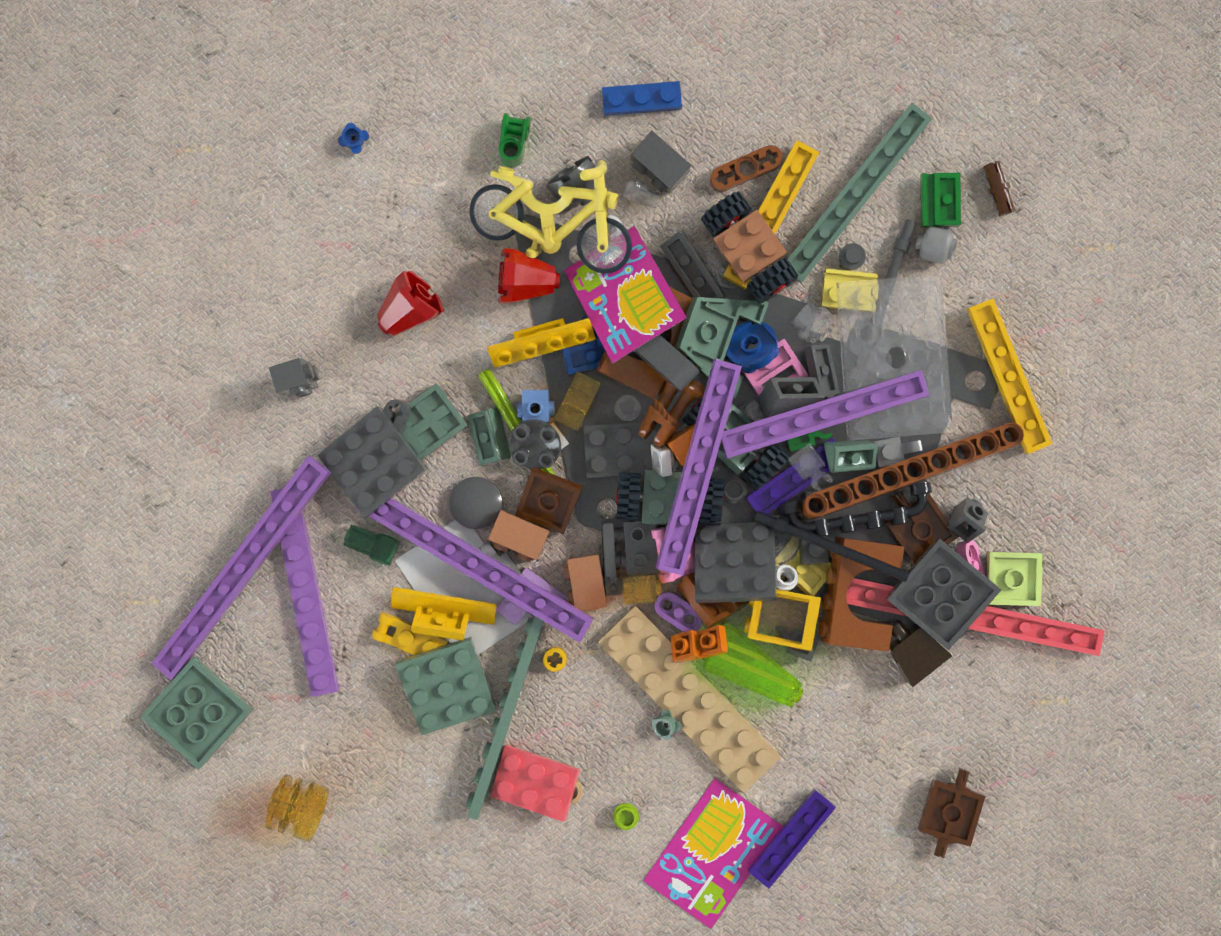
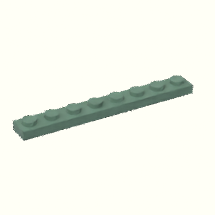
(858, 190)
(501, 725)

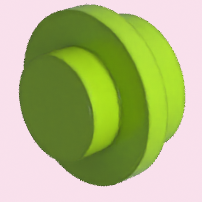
(626, 816)

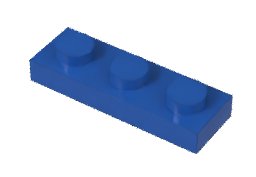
(641, 98)

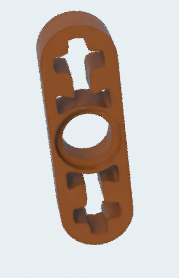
(766, 168)

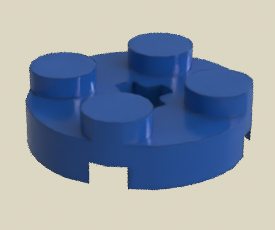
(754, 358)

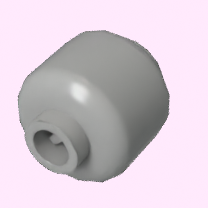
(936, 245)

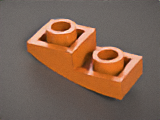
(699, 644)

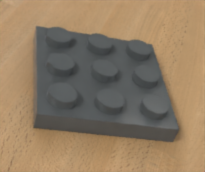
(372, 462)
(735, 563)
(943, 593)

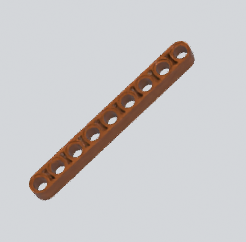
(923, 466)

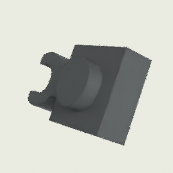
(798, 636)

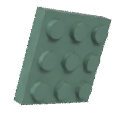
(446, 686)
(196, 713)

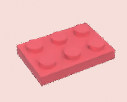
(535, 783)

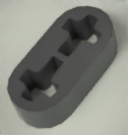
(400, 420)

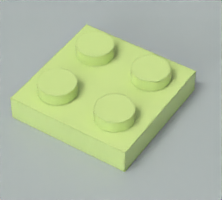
(1017, 577)

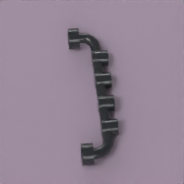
(871, 519)

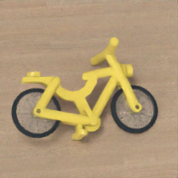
(601, 243)

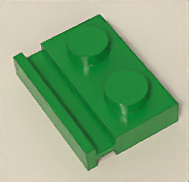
(940, 199)

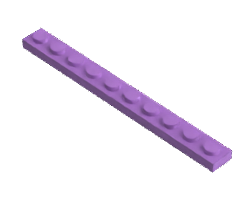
(241, 567)
(484, 569)

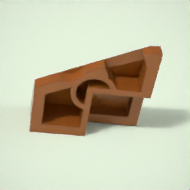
(709, 612)

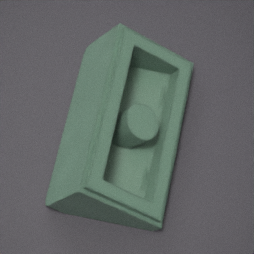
(489, 436)
(851, 455)

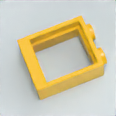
(752, 624)

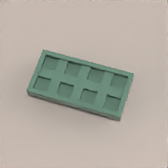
(431, 421)

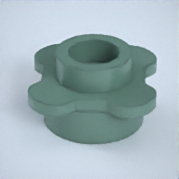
(660, 727)

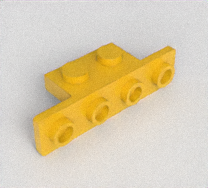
(541, 340)
(442, 614)

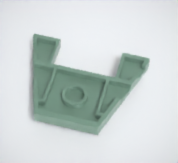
(710, 329)

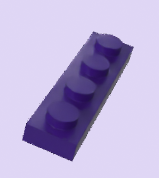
(783, 486)
(791, 838)

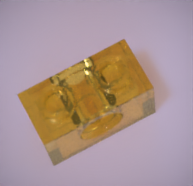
(577, 401)
(641, 588)

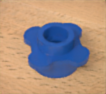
(350, 131)

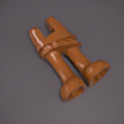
(669, 420)

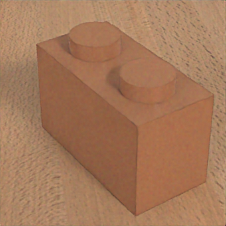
(518, 535)
(586, 582)

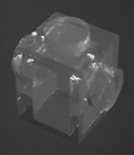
(812, 323)

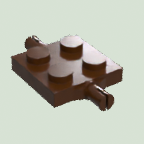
(921, 529)
(951, 812)

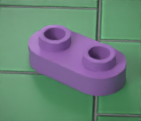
(677, 612)

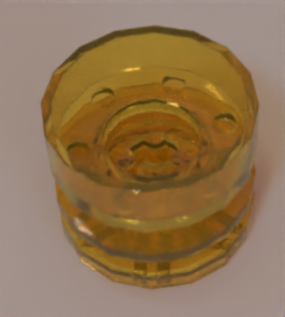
(295, 807)

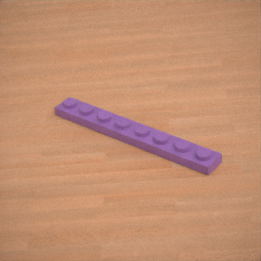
(824, 414)
(698, 467)
(308, 607)

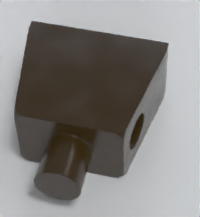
(916, 652)

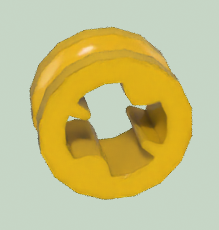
(560, 665)

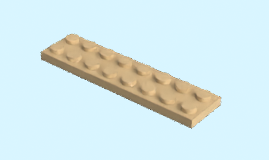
(690, 698)

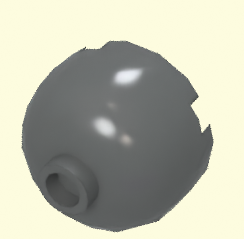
(571, 178)

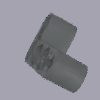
(668, 362)

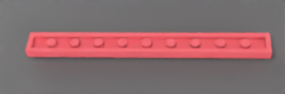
(995, 621)

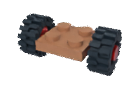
(749, 246)

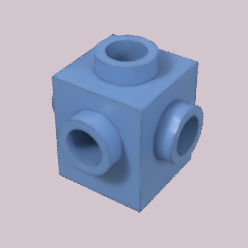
(533, 398)

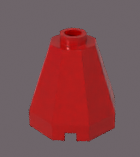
(524, 277)
(408, 305)

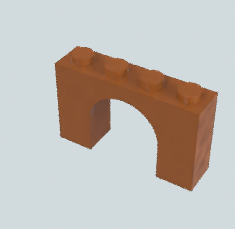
(637, 373)
(838, 623)

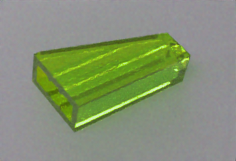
(753, 669)

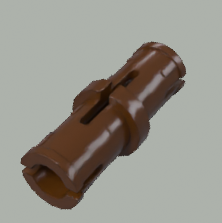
(999, 188)

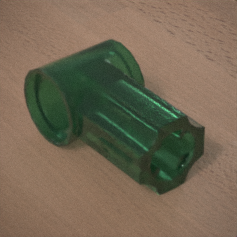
(377, 546)

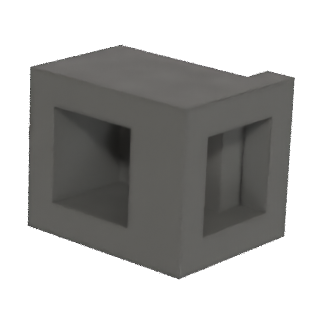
(973, 514)

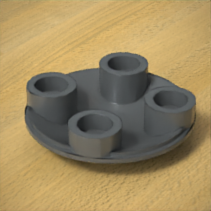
(534, 444)
(475, 502)

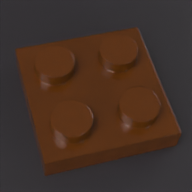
(548, 500)

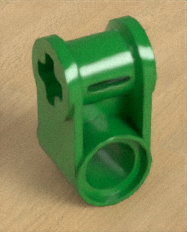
(513, 135)

